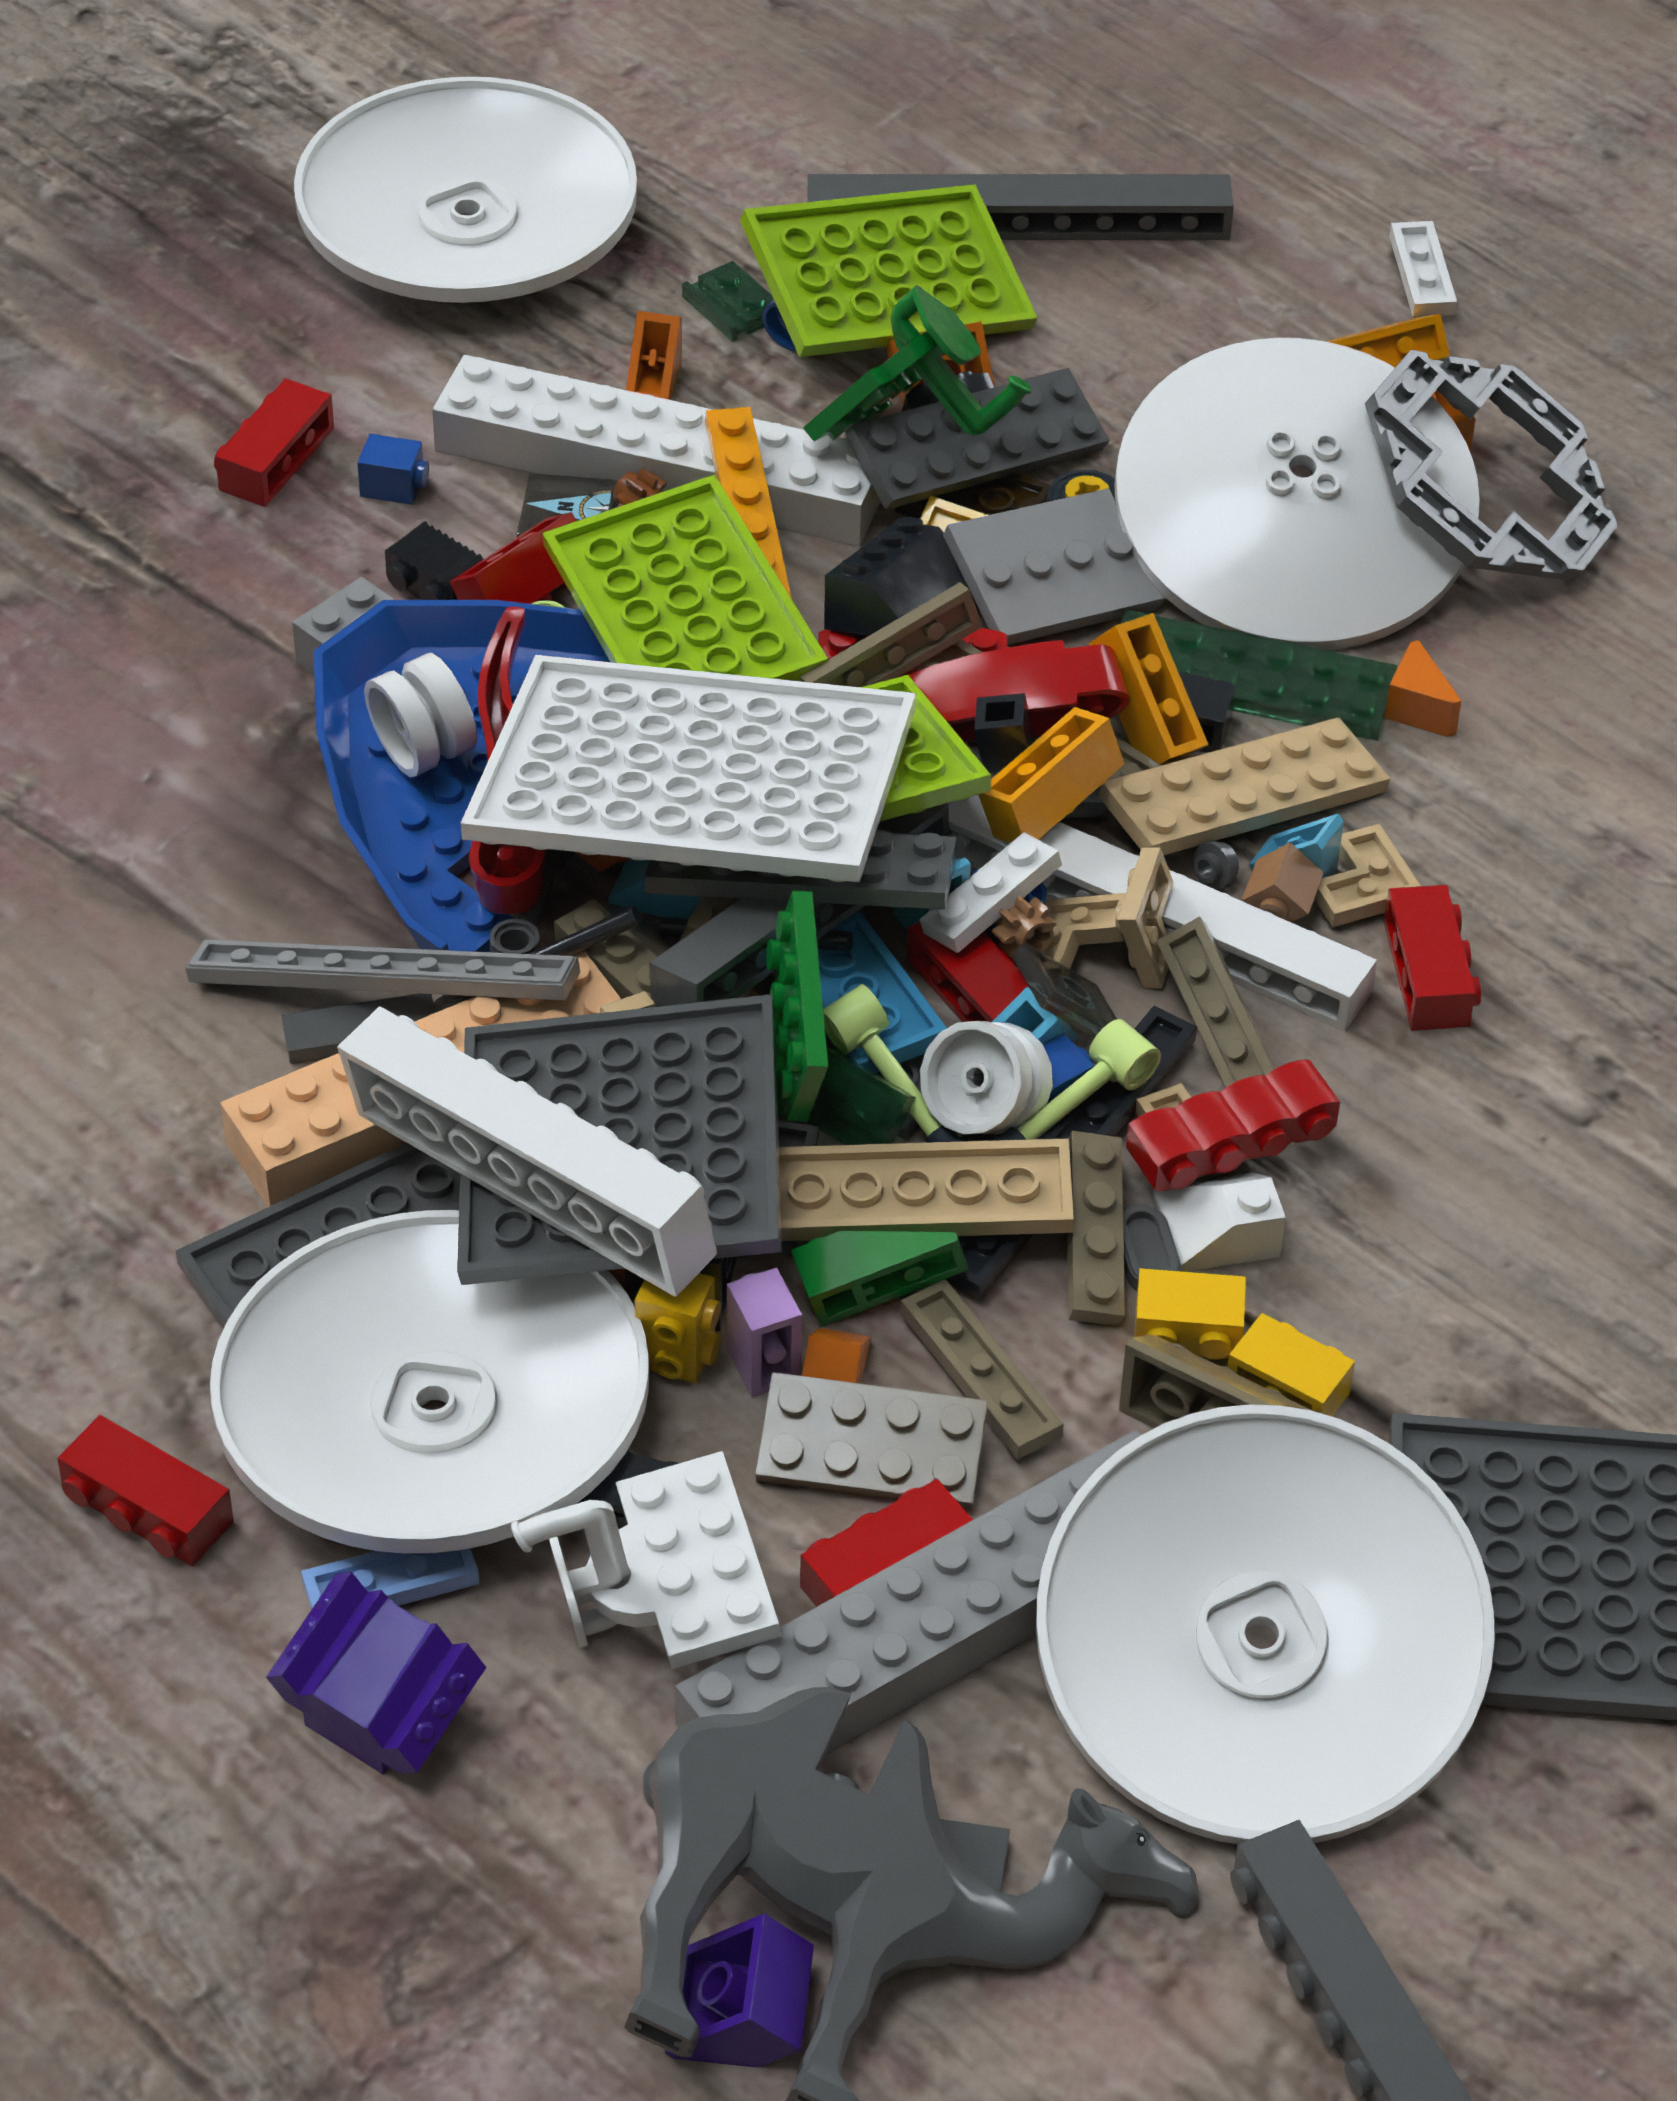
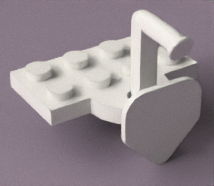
(673, 1566)

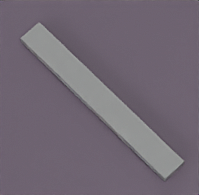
(384, 969)

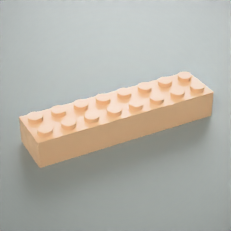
(308, 1123)

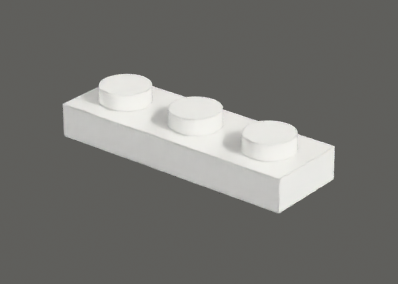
(1422, 268)
(993, 887)

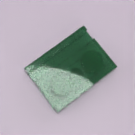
(729, 299)
(858, 1104)

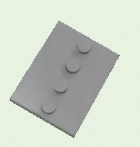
(1051, 566)

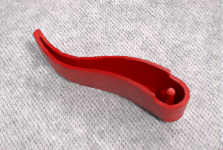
(1047, 673)
(504, 875)

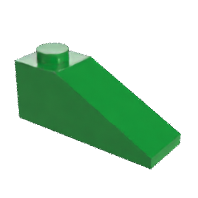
(872, 1267)

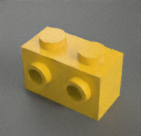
(680, 1328)

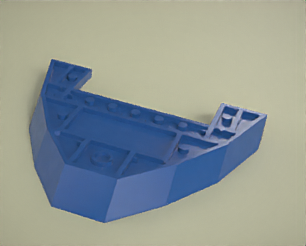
(408, 824)

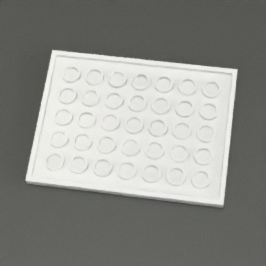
(692, 768)

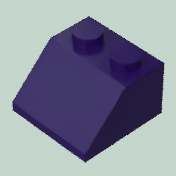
(748, 1993)

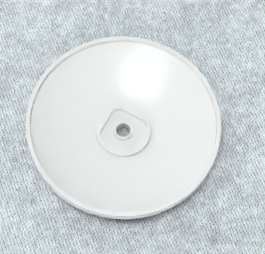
(527, 165)
(1250, 542)
(367, 1325)
(1285, 1528)

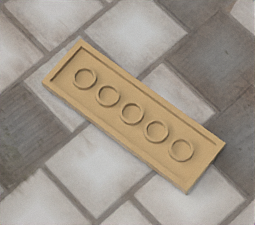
(1244, 787)
(927, 1188)

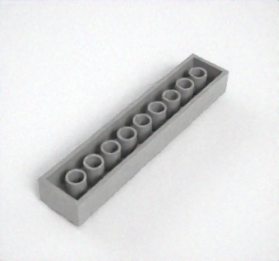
(910, 1623)

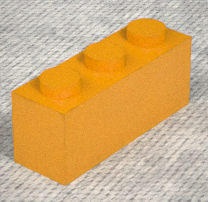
(1160, 713)
(1052, 776)

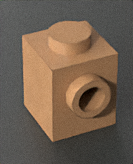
(1283, 883)

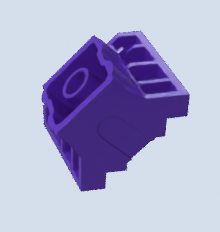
(374, 1676)

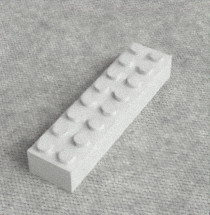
(529, 1150)

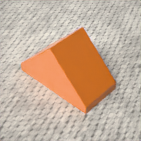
(655, 355)
(1422, 694)
(836, 1355)

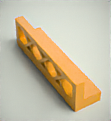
(1396, 340)

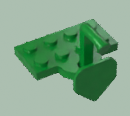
(920, 360)
(798, 1008)

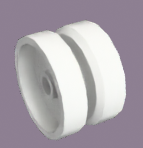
(420, 714)
(985, 1077)

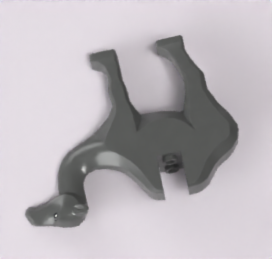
(859, 1866)

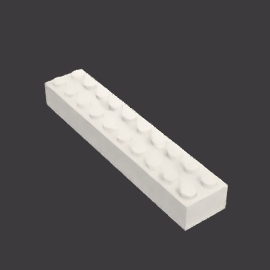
(603, 432)

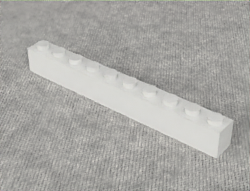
(1255, 944)

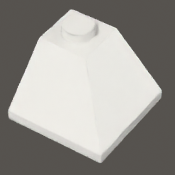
(1224, 1220)

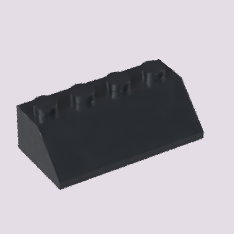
(889, 577)

